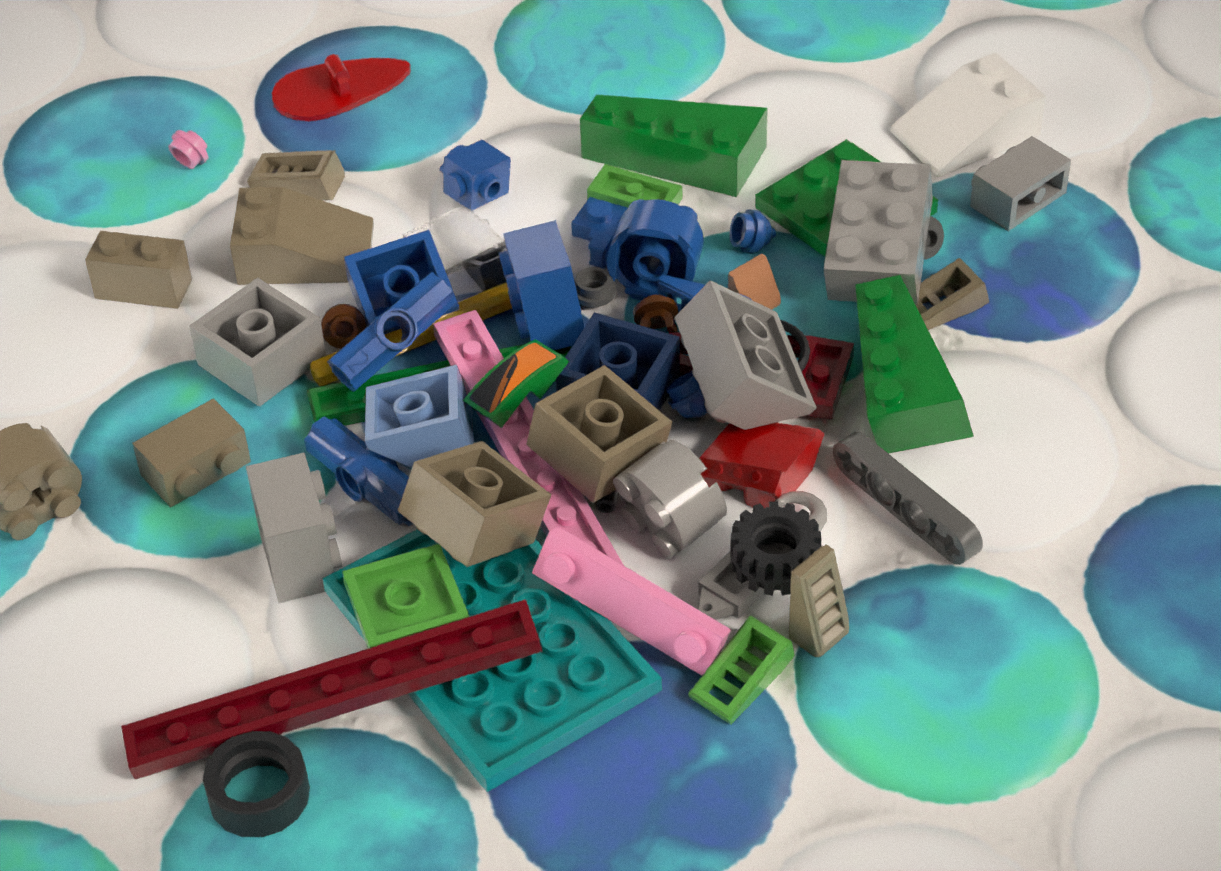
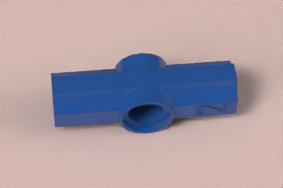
(371, 348)
(358, 469)

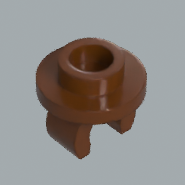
(656, 313)
(342, 324)

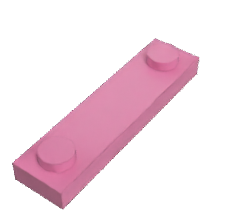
(630, 600)

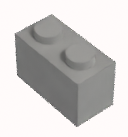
(1020, 183)

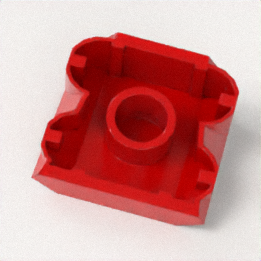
(761, 460)

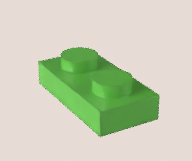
(625, 186)

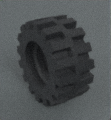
(771, 526)

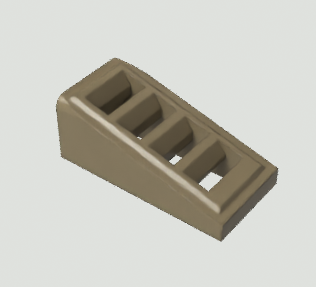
(305, 172)
(953, 277)
(817, 603)

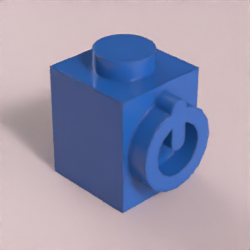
(475, 174)

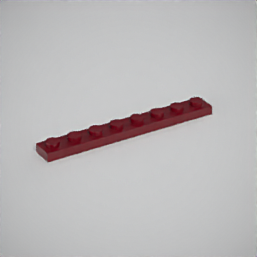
(332, 688)

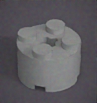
(669, 497)

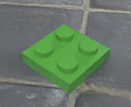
(404, 595)

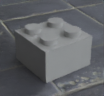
(258, 341)
(294, 525)

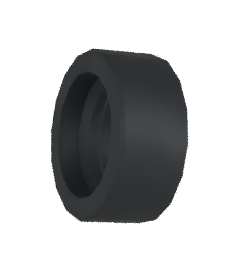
(249, 751)

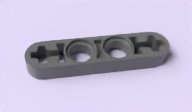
(908, 498)

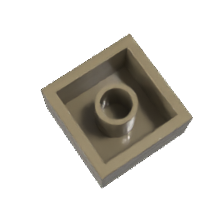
(595, 431)
(474, 503)

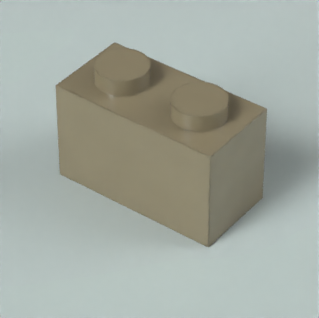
(139, 269)
(192, 452)

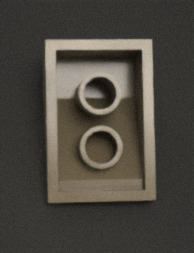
(294, 237)

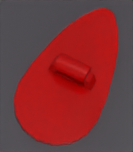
(336, 86)

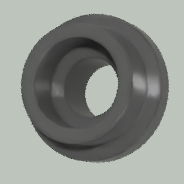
(594, 287)

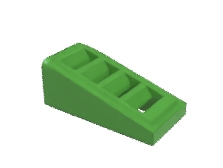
(750, 635)

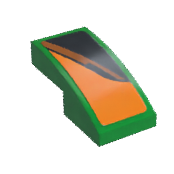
(506, 385)

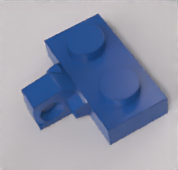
(597, 224)

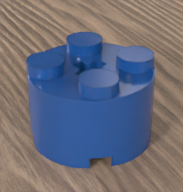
(654, 241)

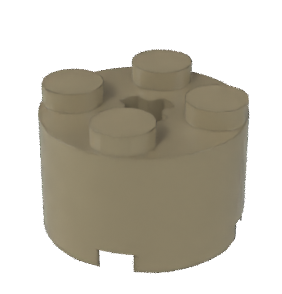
(35, 480)

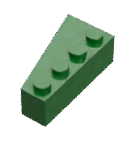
(676, 140)
(905, 377)

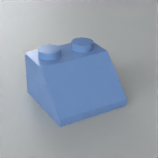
(418, 416)

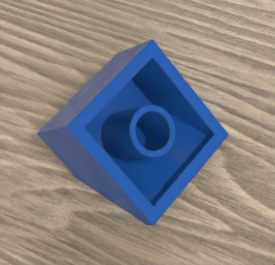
(389, 271)

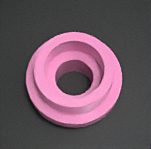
(188, 148)

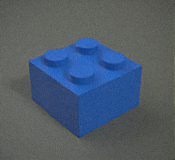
(542, 285)

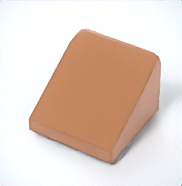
(756, 282)

